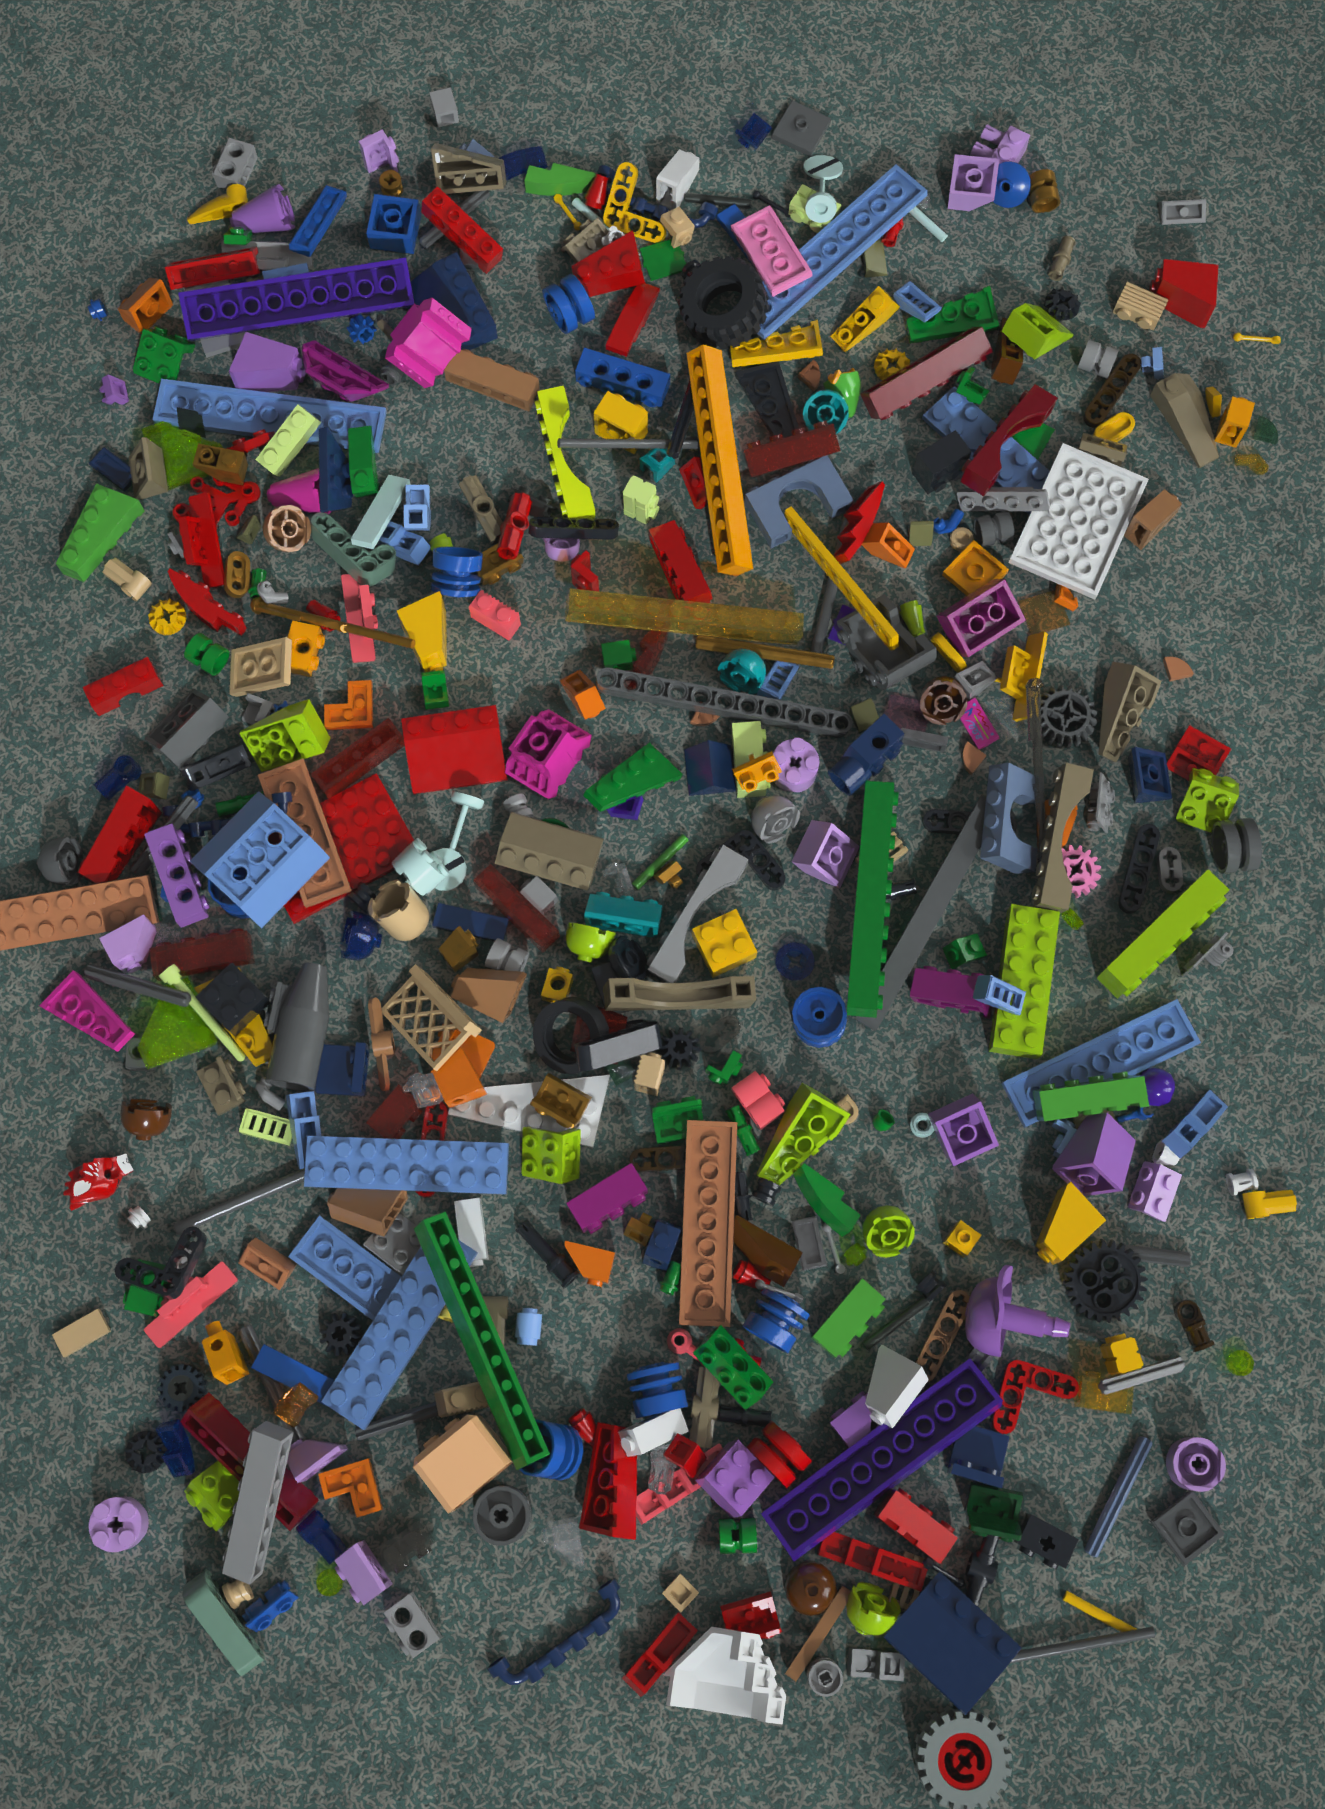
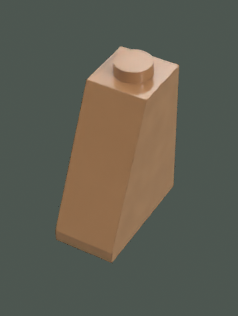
(1152, 519)
(489, 991)
(367, 1208)

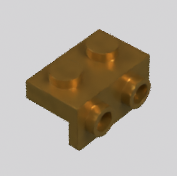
(495, 566)
(560, 1101)

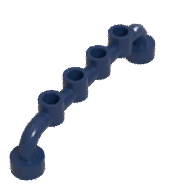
(639, 205)
(197, 829)
(556, 1655)

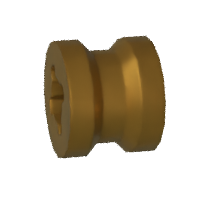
(395, 188)

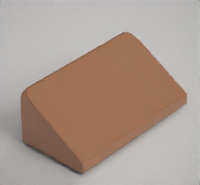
(267, 1263)

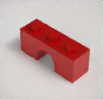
(135, 678)

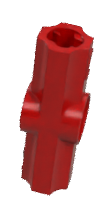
(514, 526)

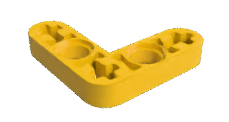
(625, 216)

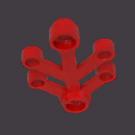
(221, 500)

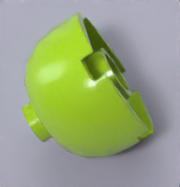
(588, 941)
(887, 1231)
(871, 1610)

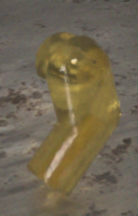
(1253, 461)

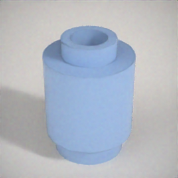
(528, 1327)

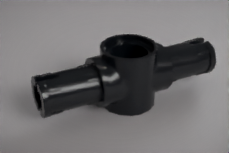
(982, 1568)

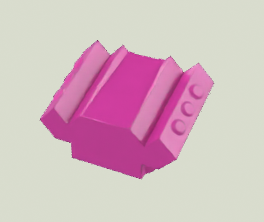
(426, 341)
(546, 752)

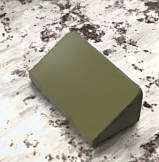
(874, 260)

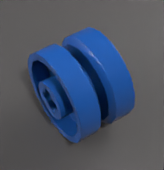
(568, 303)
(819, 1031)

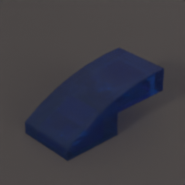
(519, 161)
(179, 1453)

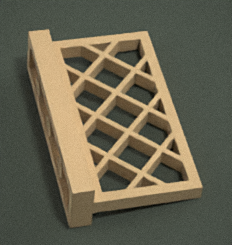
(446, 1007)

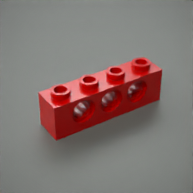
(461, 229)

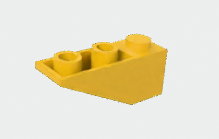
(865, 319)

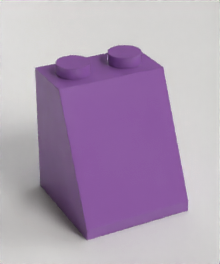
(266, 365)
(1096, 1156)

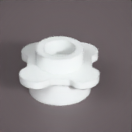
(613, 233)

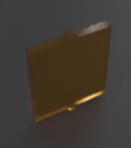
(1043, 613)

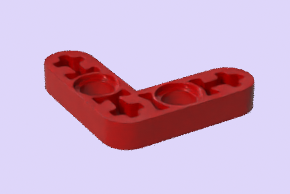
(1028, 1380)

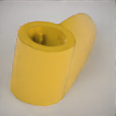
(221, 206)

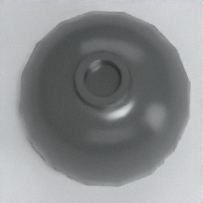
(59, 857)

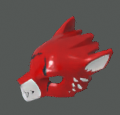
(89, 1180)

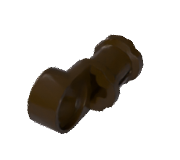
(1194, 1326)

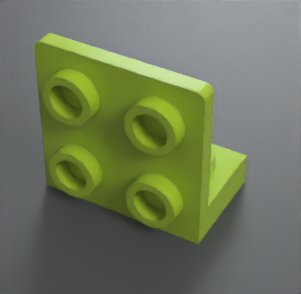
(551, 1154)

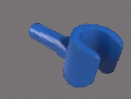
(1135, 1114)

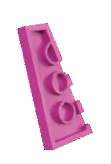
(85, 1009)

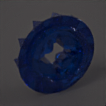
(794, 950)

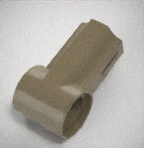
(498, 1311)

